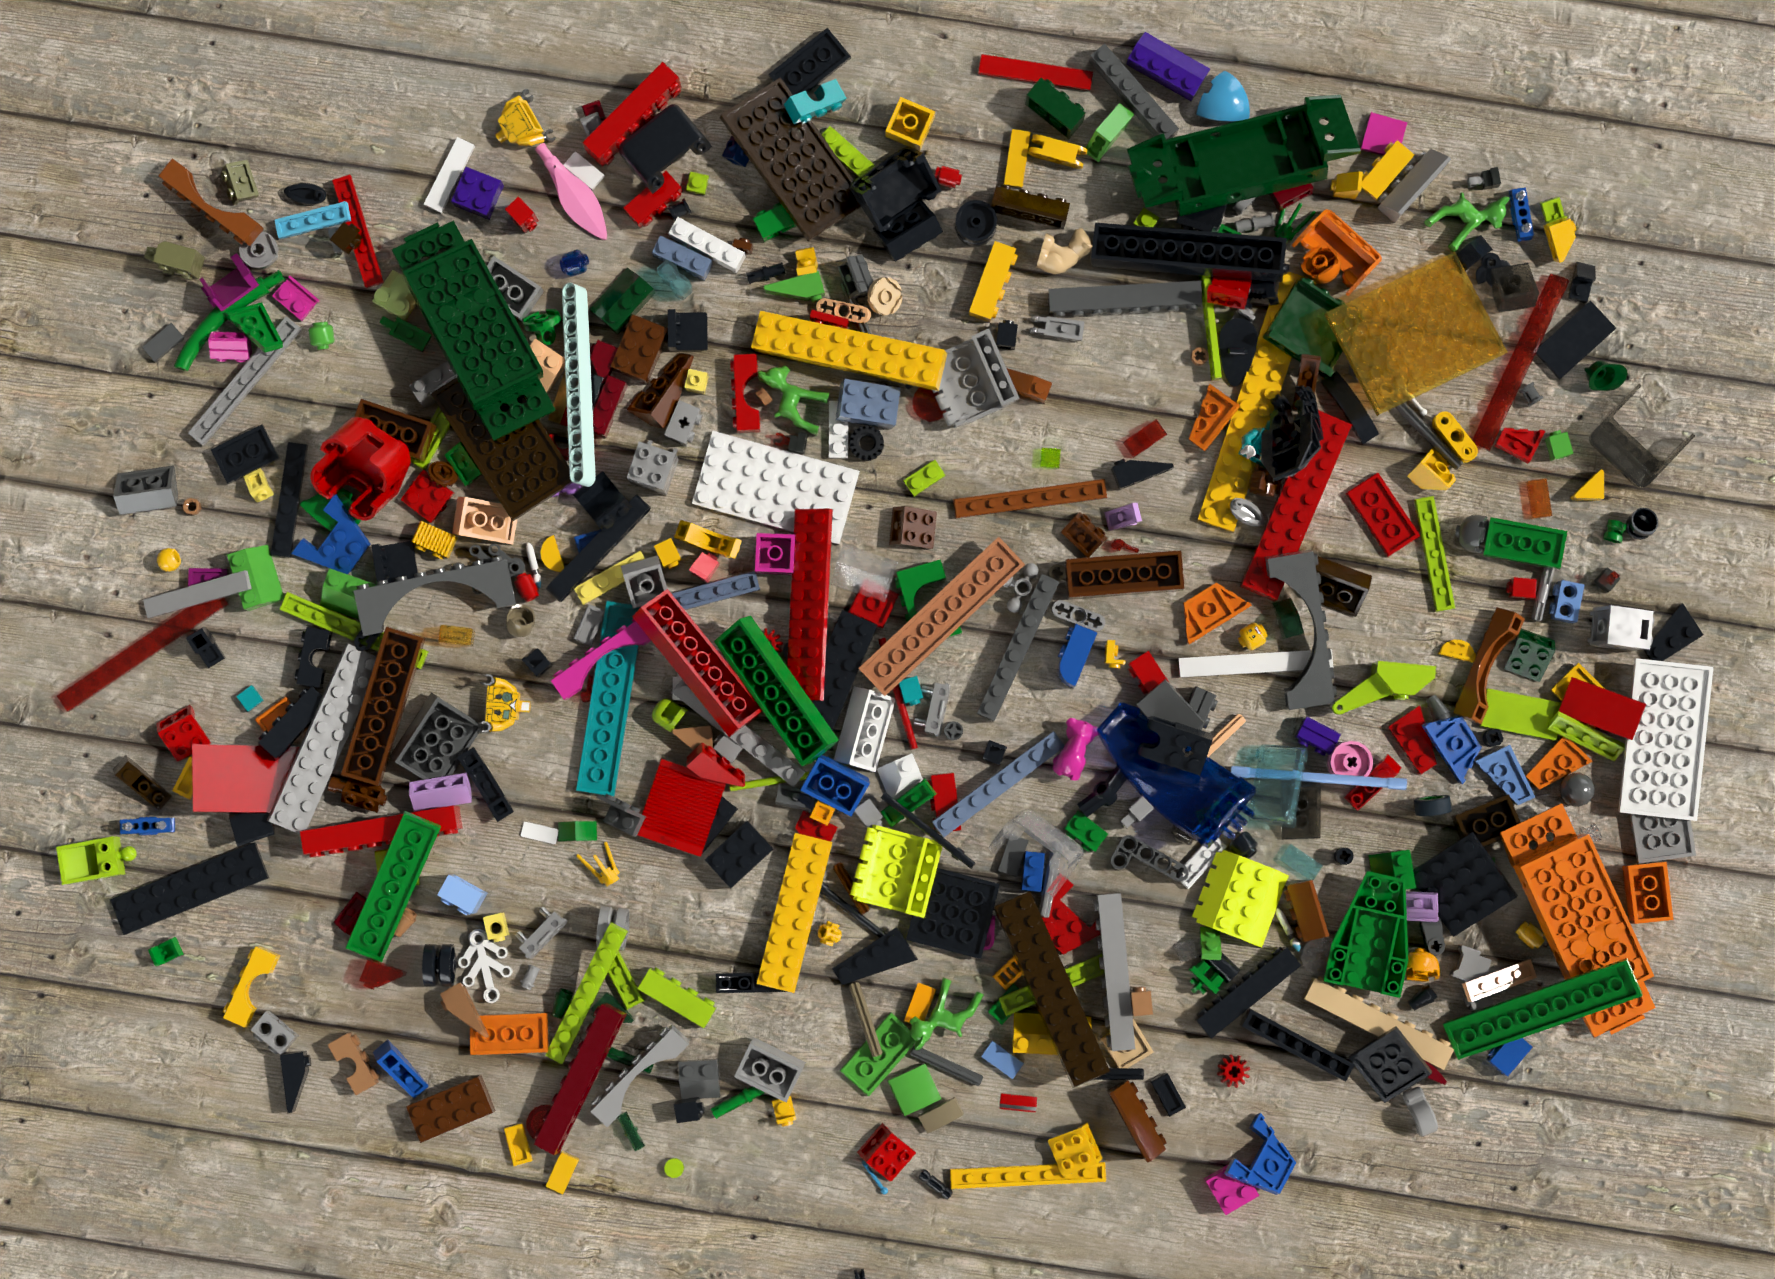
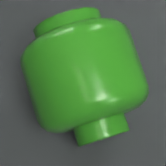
(321, 335)

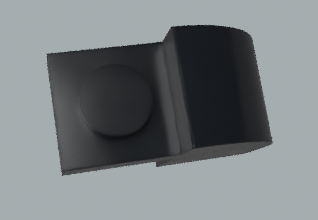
(205, 645)

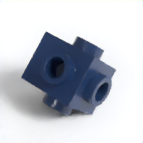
(734, 153)

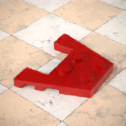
(1065, 926)

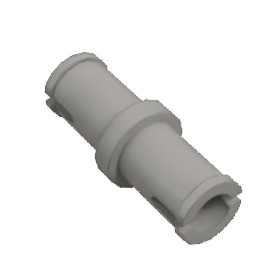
(1255, 223)

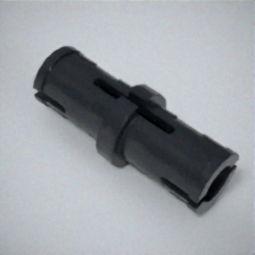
(765, 273)

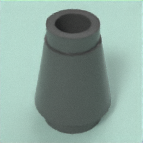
(1437, 709)

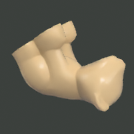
(1059, 259)

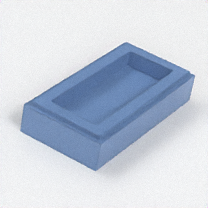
(1002, 1059)

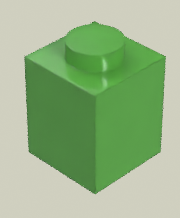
(1558, 445)

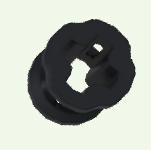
(679, 209)
(1498, 736)
(1348, 860)

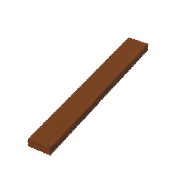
(1030, 498)

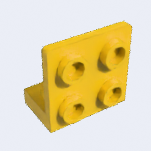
(1075, 1150)

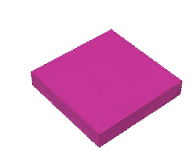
(1382, 131)

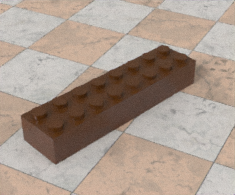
(383, 706)

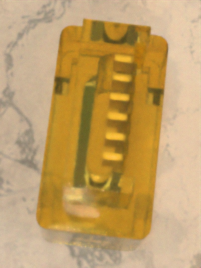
(456, 635)

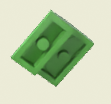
(914, 1089)

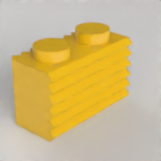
(434, 539)

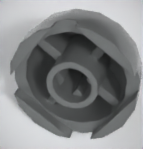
(1472, 533)

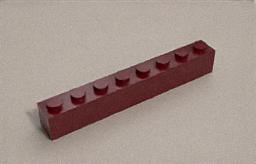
(580, 1078)

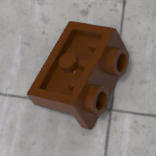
(1084, 534)

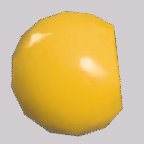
(168, 559)

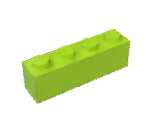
(677, 997)

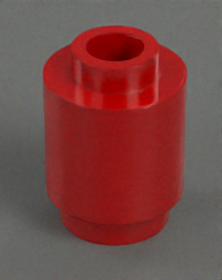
(948, 176)
(526, 587)

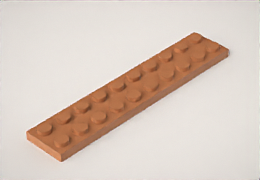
(941, 616)

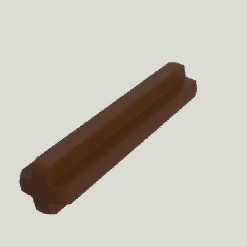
(847, 883)

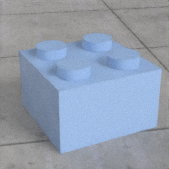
(462, 894)

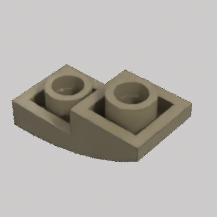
(941, 1115)

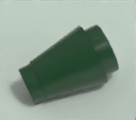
(561, 1002)

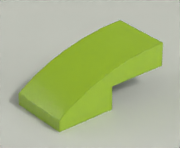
(1552, 209)

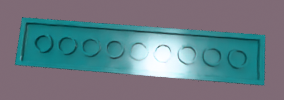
(608, 707)

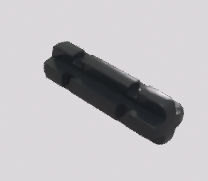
(935, 1184)

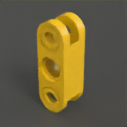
(1057, 151)
(1452, 426)

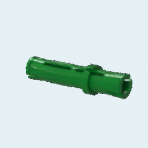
(736, 1101)

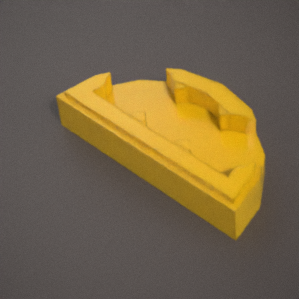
(551, 555)
(1459, 650)

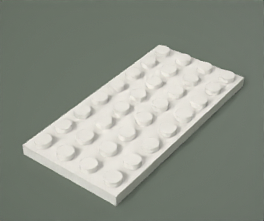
(771, 483)
(1669, 745)

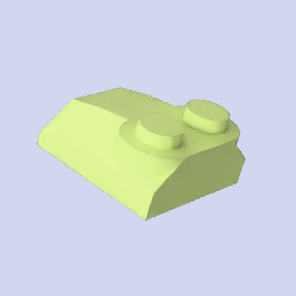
(395, 296)

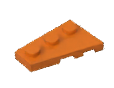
(1213, 416)

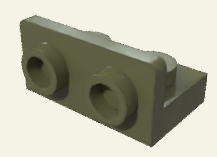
(239, 181)

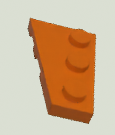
(1556, 763)

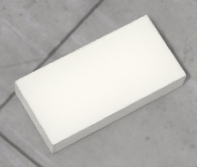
(583, 170)

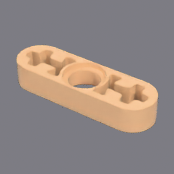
(857, 308)

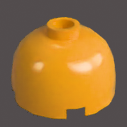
(1422, 966)

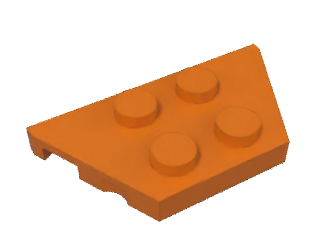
(1210, 610)

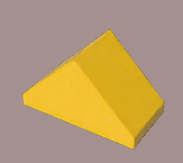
(1592, 489)

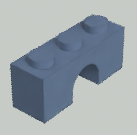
(683, 257)

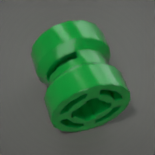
(1614, 531)

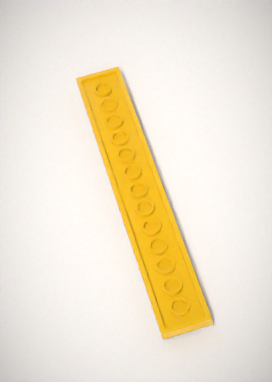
(1259, 386)

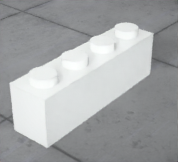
(707, 245)

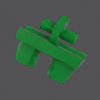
(1199, 971)

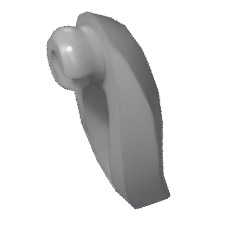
(1246, 512)

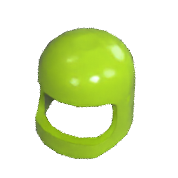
(668, 714)

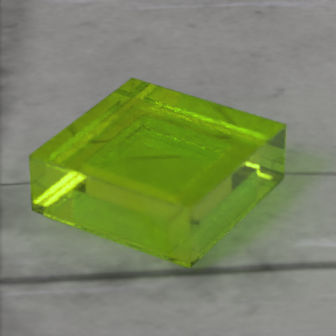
(1050, 458)

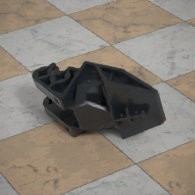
(1284, 448)

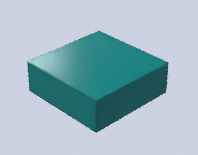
(250, 698)

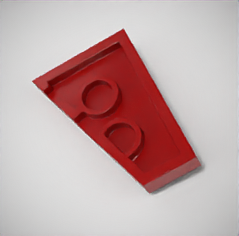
(1414, 740)

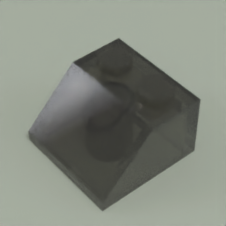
(1514, 287)

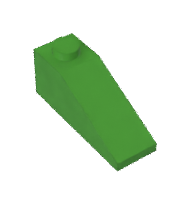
(803, 288)

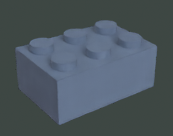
(868, 403)

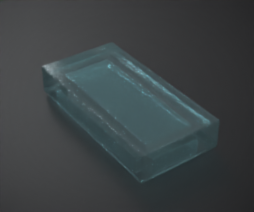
(1301, 862)

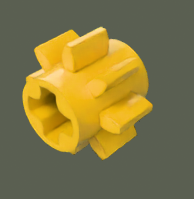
(829, 933)

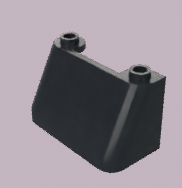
(661, 144)
(894, 186)

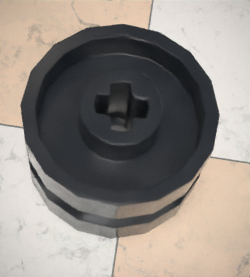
(980, 213)
(439, 965)

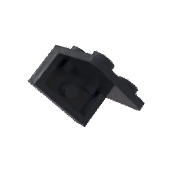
(1205, 220)

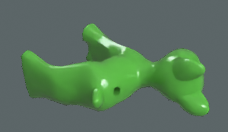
(1470, 216)
(776, 378)
(922, 1030)

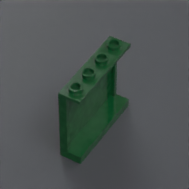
(1303, 328)

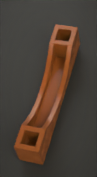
(239, 224)
(1502, 629)

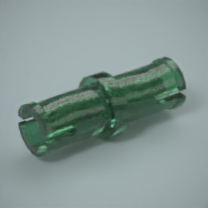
(630, 1131)

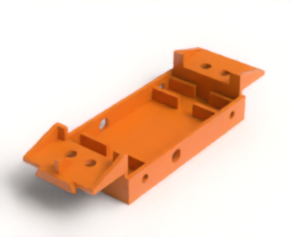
(1577, 908)

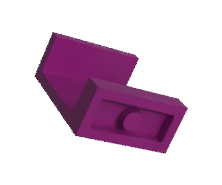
(230, 287)

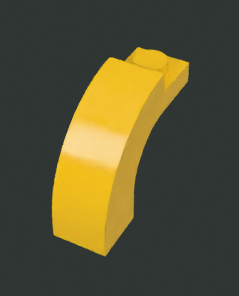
(707, 540)

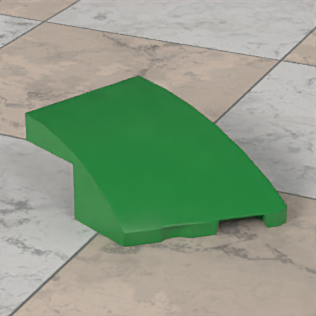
(317, 503)

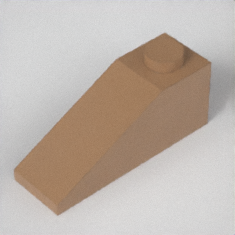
(460, 1004)

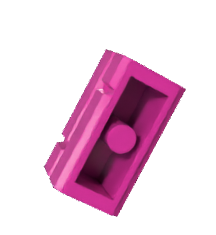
(229, 346)

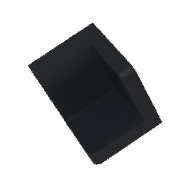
(537, 662)
(994, 752)

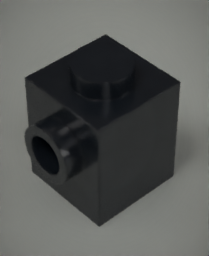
(688, 1110)

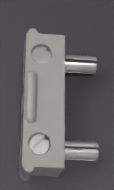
(937, 708)
(543, 934)

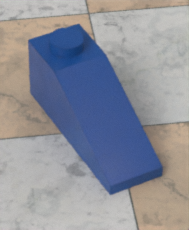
(399, 1069)

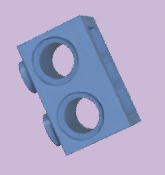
(1571, 603)

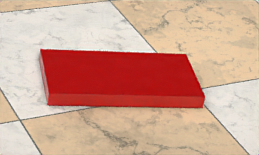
(1382, 514)
(1602, 708)

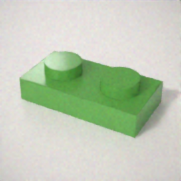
(1210, 943)

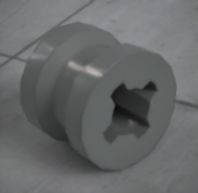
(953, 730)

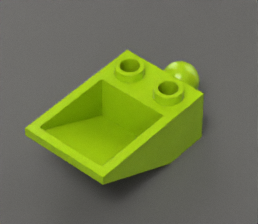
(90, 860)

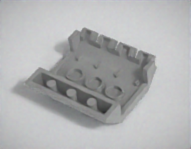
(974, 381)

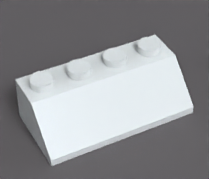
(864, 729)

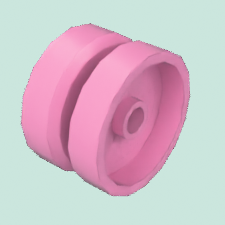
(1357, 753)

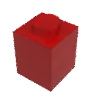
(1521, 588)

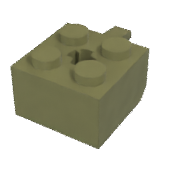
(176, 259)

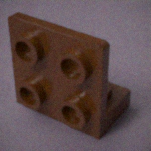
(913, 527)

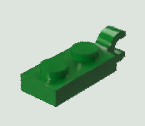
(407, 333)

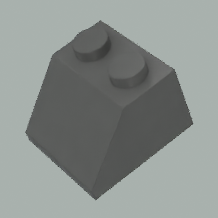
(699, 1078)

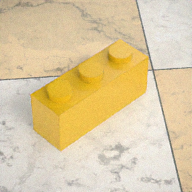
(1386, 169)

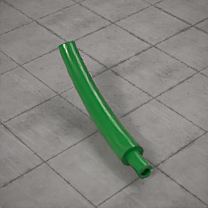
(217, 318)

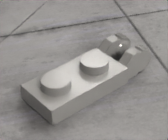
(1059, 328)

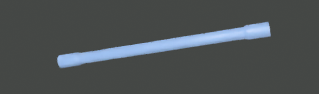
(1390, 783)

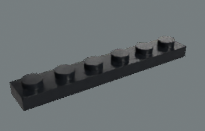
(289, 499)

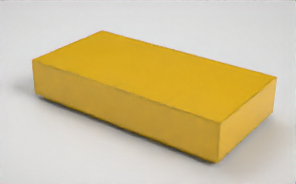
(518, 1144)

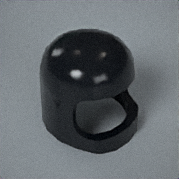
(1645, 523)

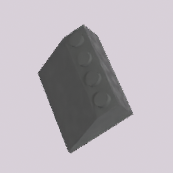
(435, 739)

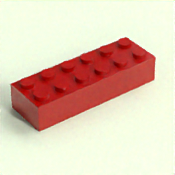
(632, 114)

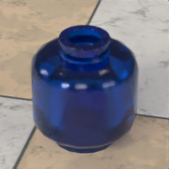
(574, 263)

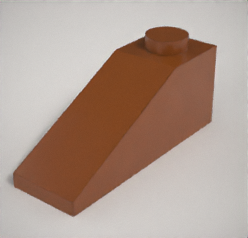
(1030, 385)

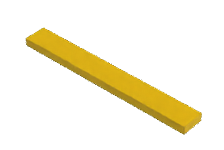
(1023, 1176)

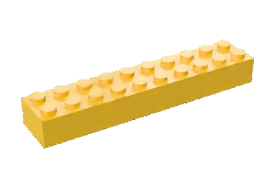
(849, 350)

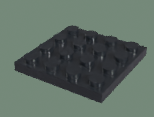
(1466, 884)
(956, 914)

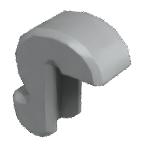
(1420, 1111)

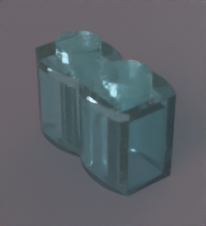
(670, 276)

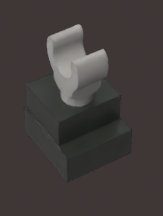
(1489, 179)

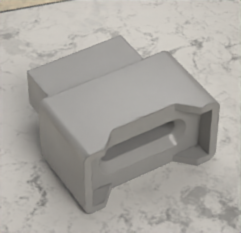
(1137, 812)
(1470, 964)

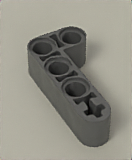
(1151, 862)

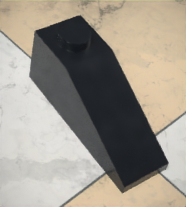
(1136, 471)
(294, 1072)

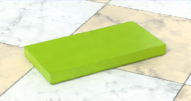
(1520, 714)

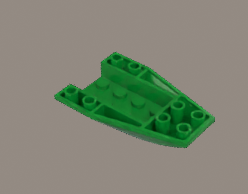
(1372, 938)

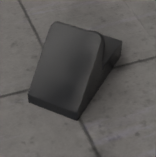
(1581, 282)

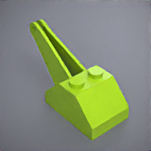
(1387, 680)

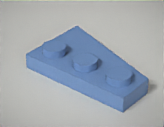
(1507, 774)

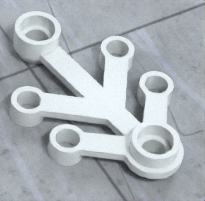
(483, 962)

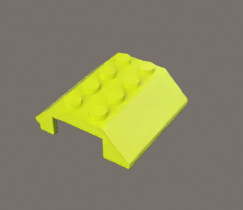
(896, 870)
(1240, 897)

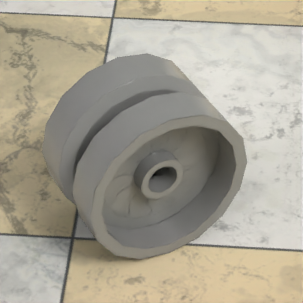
(606, 917)

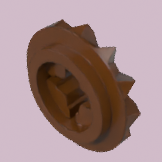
(447, 471)

